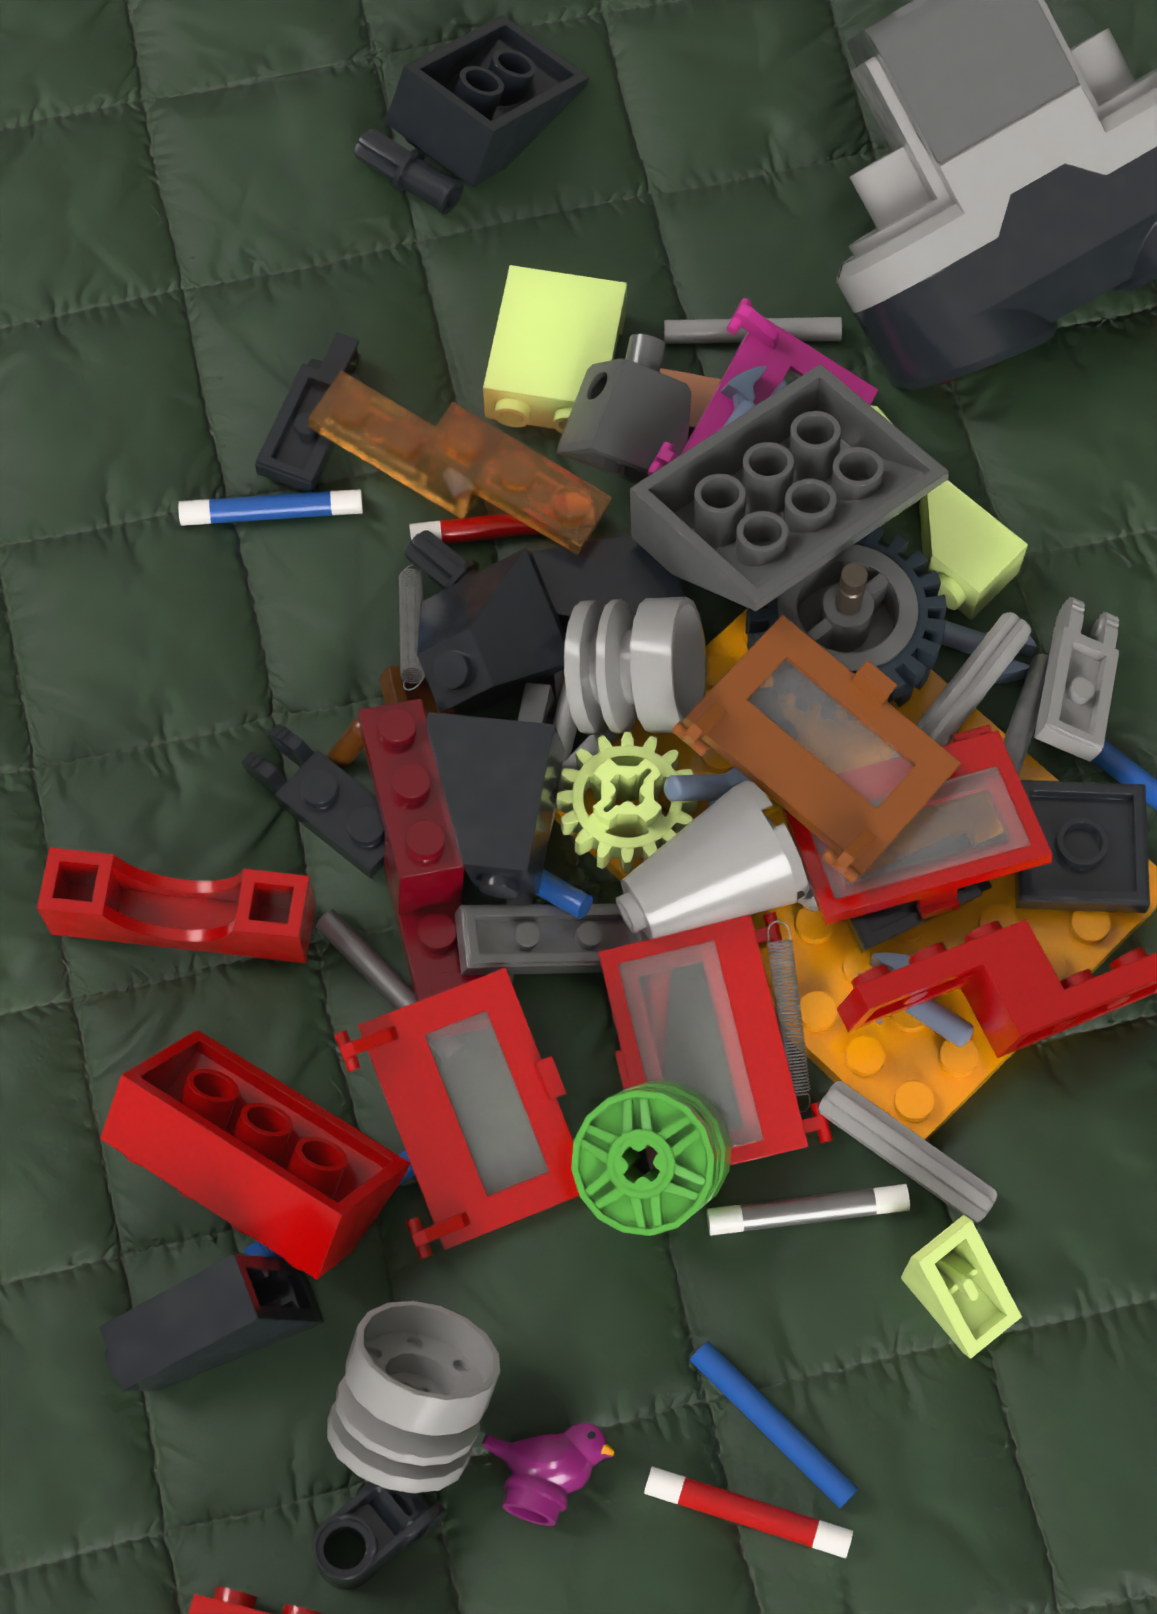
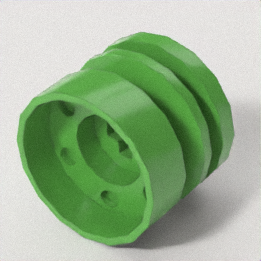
(689, 1162)

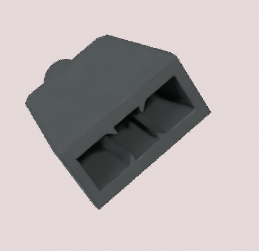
(627, 413)

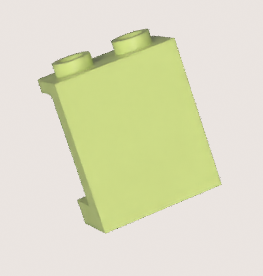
(546, 341)

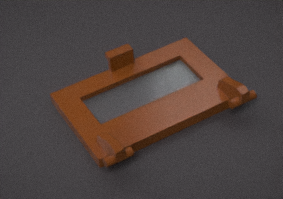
(821, 744)

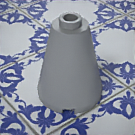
(715, 869)

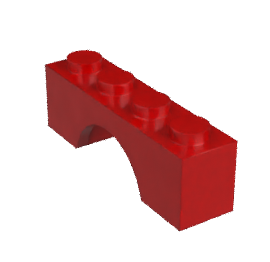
(116, 902)

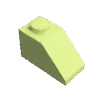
(967, 549)

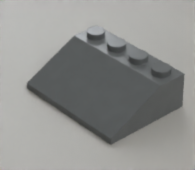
(780, 491)

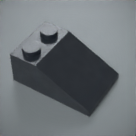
(482, 98)

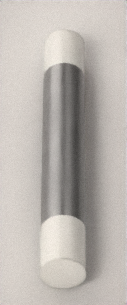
(808, 1209)

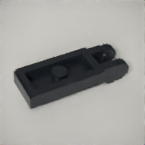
(324, 800)

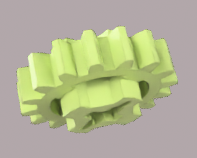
(623, 774)

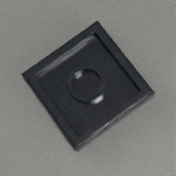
(1095, 847)

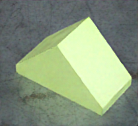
(962, 1287)

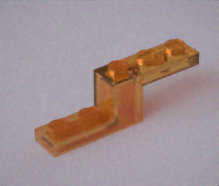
(460, 462)

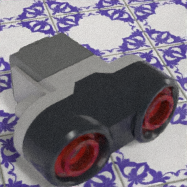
(1007, 184)

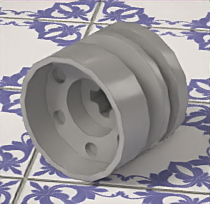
(634, 664)
(412, 1396)

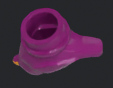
(548, 1469)

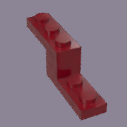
(420, 843)

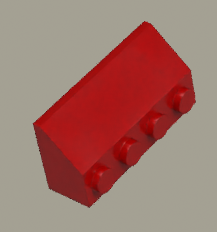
(253, 1151)

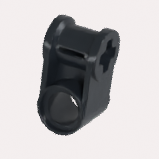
(382, 1528)

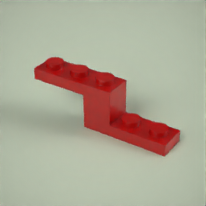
(1005, 985)

